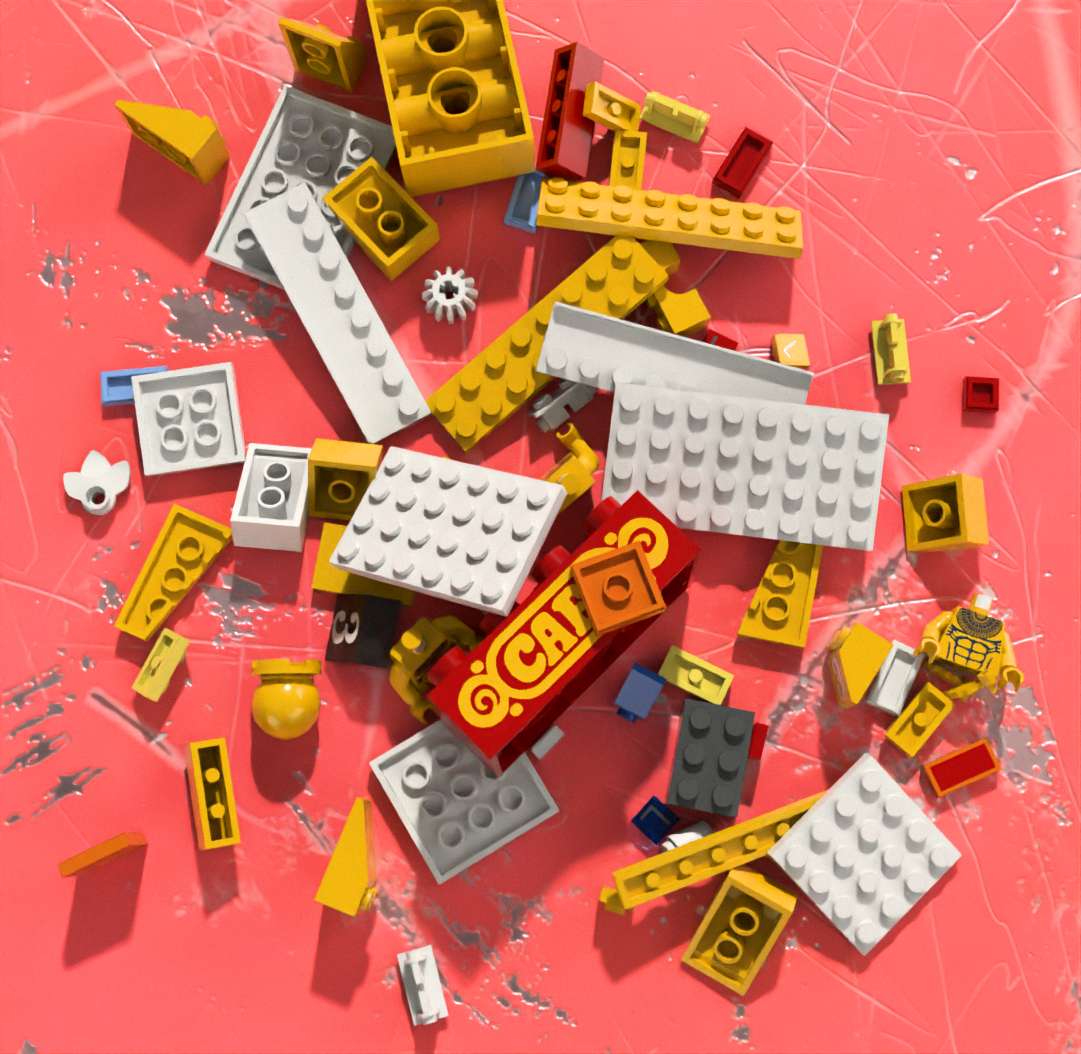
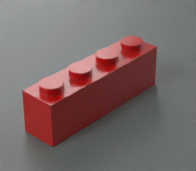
(565, 130)

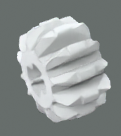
(462, 295)

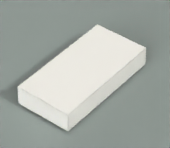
(894, 679)

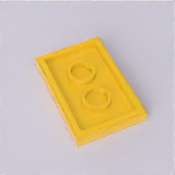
(337, 581)

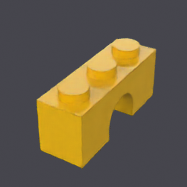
(676, 313)

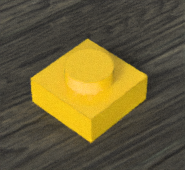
(611, 900)

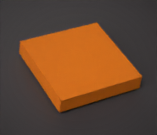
(618, 588)
(102, 854)

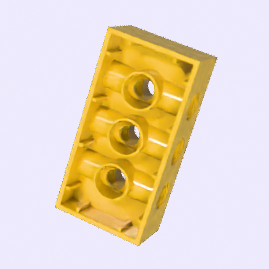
(472, 76)

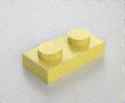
(161, 664)
(695, 676)

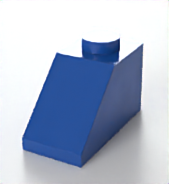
(638, 693)

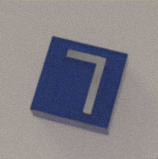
(655, 820)

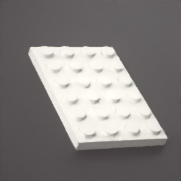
(299, 144)
(449, 529)

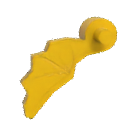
(947, 676)
(986, 679)

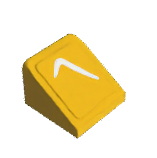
(790, 350)

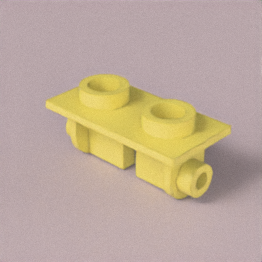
(674, 116)
(890, 350)

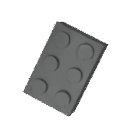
(709, 758)

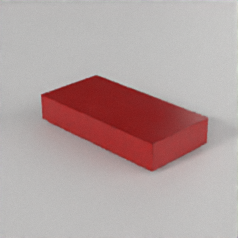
(742, 162)

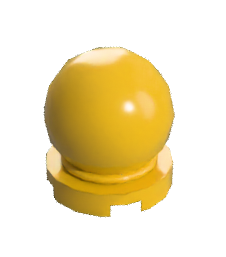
(286, 698)

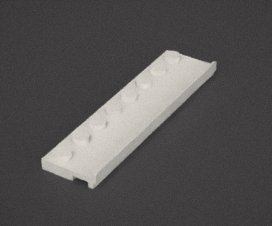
(337, 314)
(610, 350)

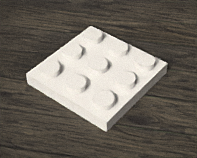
(189, 419)

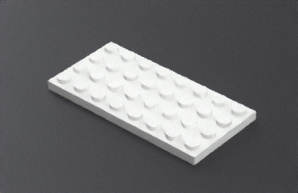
(748, 464)

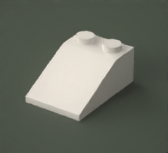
(272, 498)

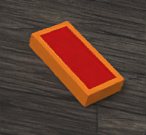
(961, 767)

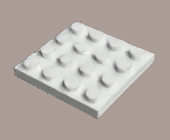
(455, 802)
(864, 854)

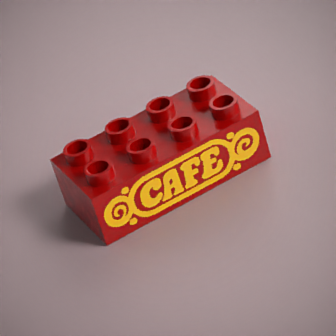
(546, 646)

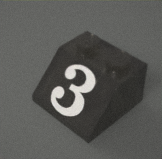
(364, 631)

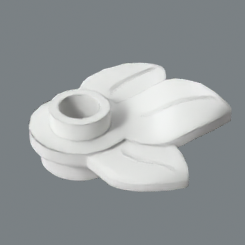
(97, 478)

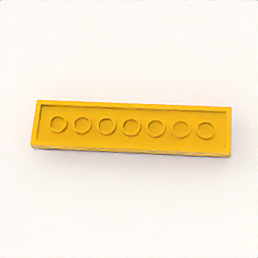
(670, 217)
(505, 371)

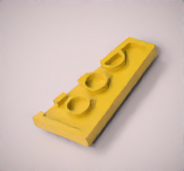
(174, 565)
(784, 596)

